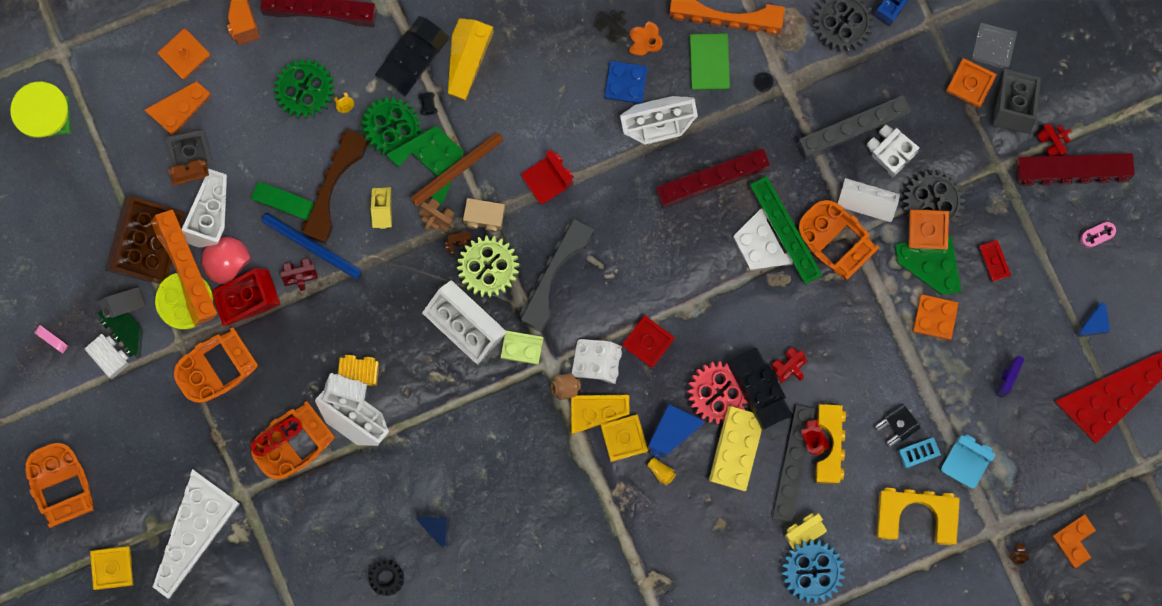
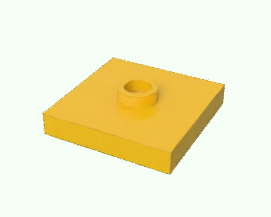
(624, 438)
(111, 568)

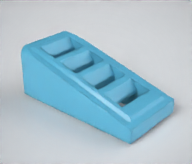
(905, 460)

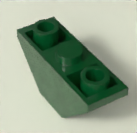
(125, 330)

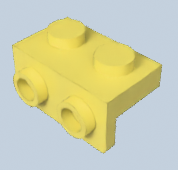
(807, 531)

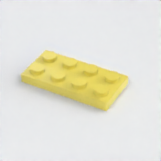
(736, 449)

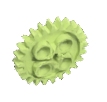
(501, 277)

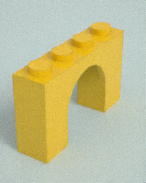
(944, 509)

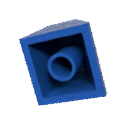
(673, 431)

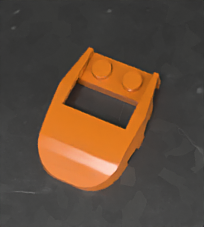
(823, 224)
(197, 376)
(284, 460)
(52, 466)

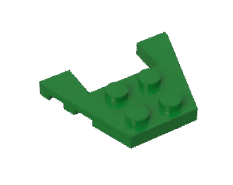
(434, 151)

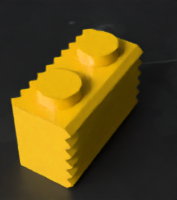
(361, 370)

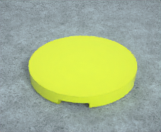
(39, 109)
(172, 303)

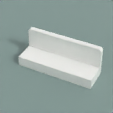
(868, 200)

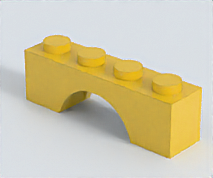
(830, 419)

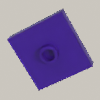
(1009, 376)

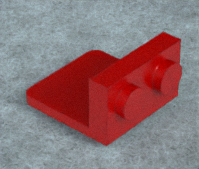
(548, 178)

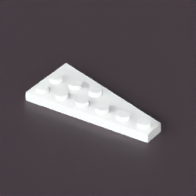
(196, 525)

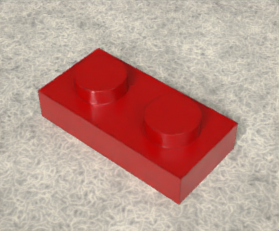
(994, 261)

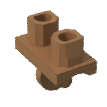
(434, 218)

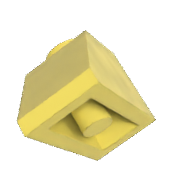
(381, 207)

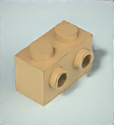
(484, 214)

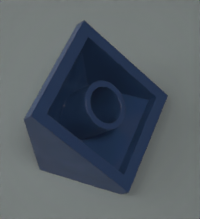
(437, 528)

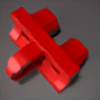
(792, 367)
(815, 438)

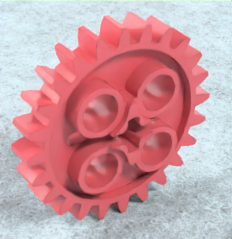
(707, 379)

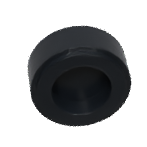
(763, 82)

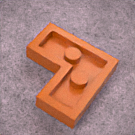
(1069, 540)

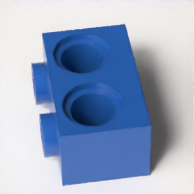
(890, 10)

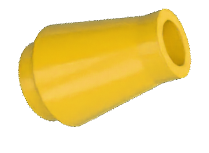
(661, 471)

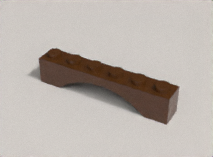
(351, 150)

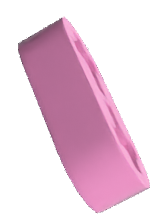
(1096, 231)
(51, 339)

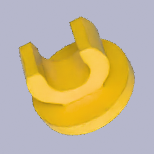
(344, 104)

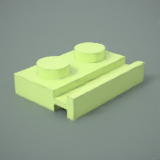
(522, 347)

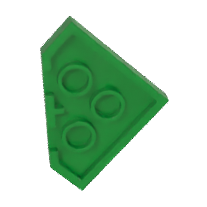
(931, 266)

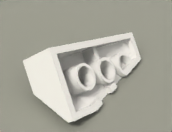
(207, 215)

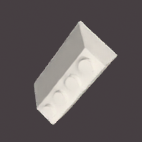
(464, 322)

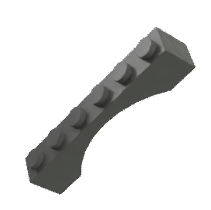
(872, 119)
(576, 240)

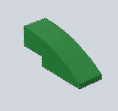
(282, 201)

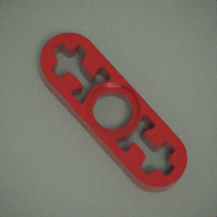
(286, 424)

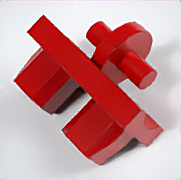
(1048, 133)

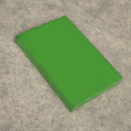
(709, 62)

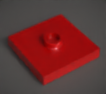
(648, 341)

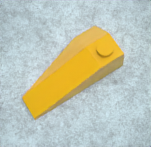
(468, 49)

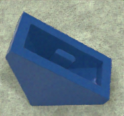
(1097, 323)

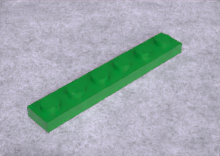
(785, 230)

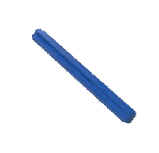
(311, 246)

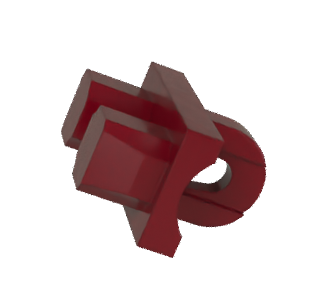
(299, 275)

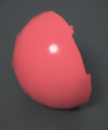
(224, 260)

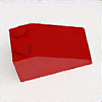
(246, 296)

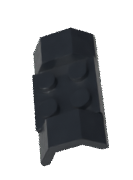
(412, 55)
(760, 388)

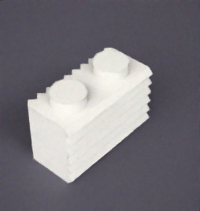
(107, 356)
(344, 392)

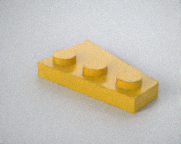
(594, 410)

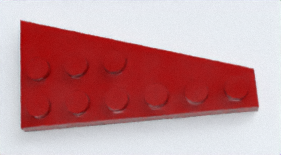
(1107, 401)

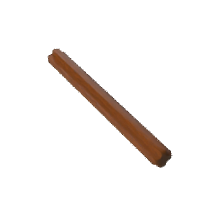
(456, 169)

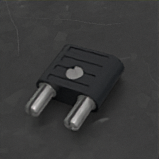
(901, 423)

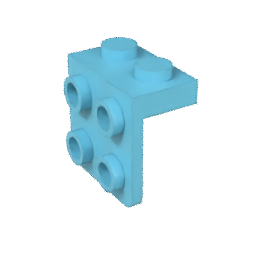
(967, 461)

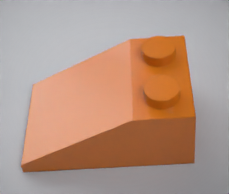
(242, 23)

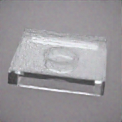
(994, 45)

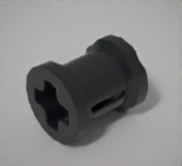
(427, 104)

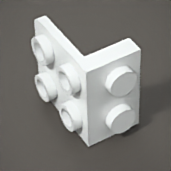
(597, 360)

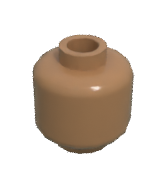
(565, 386)

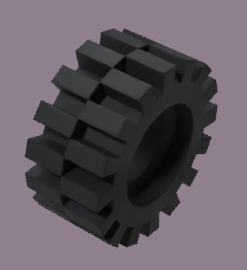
(374, 578)

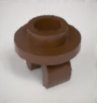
(1018, 555)

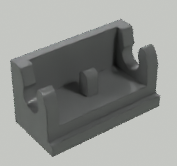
(122, 303)

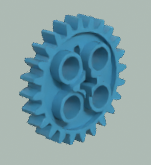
(812, 553)

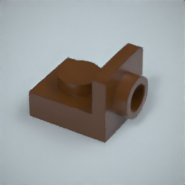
(458, 239)

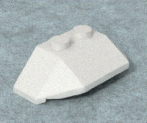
(659, 119)
(360, 427)

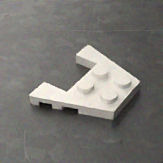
(760, 245)

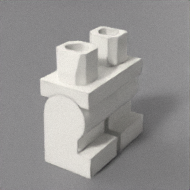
(893, 151)

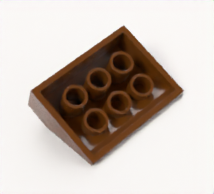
(135, 245)

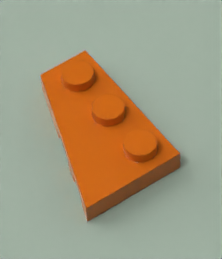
(178, 107)

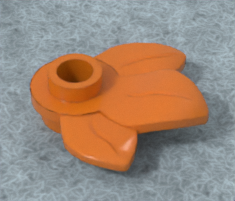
(643, 37)

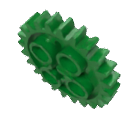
(320, 95)
(383, 111)

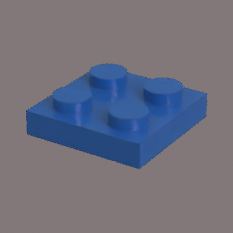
(626, 82)

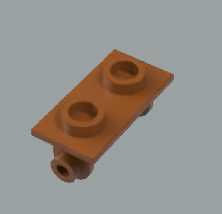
(180, 175)

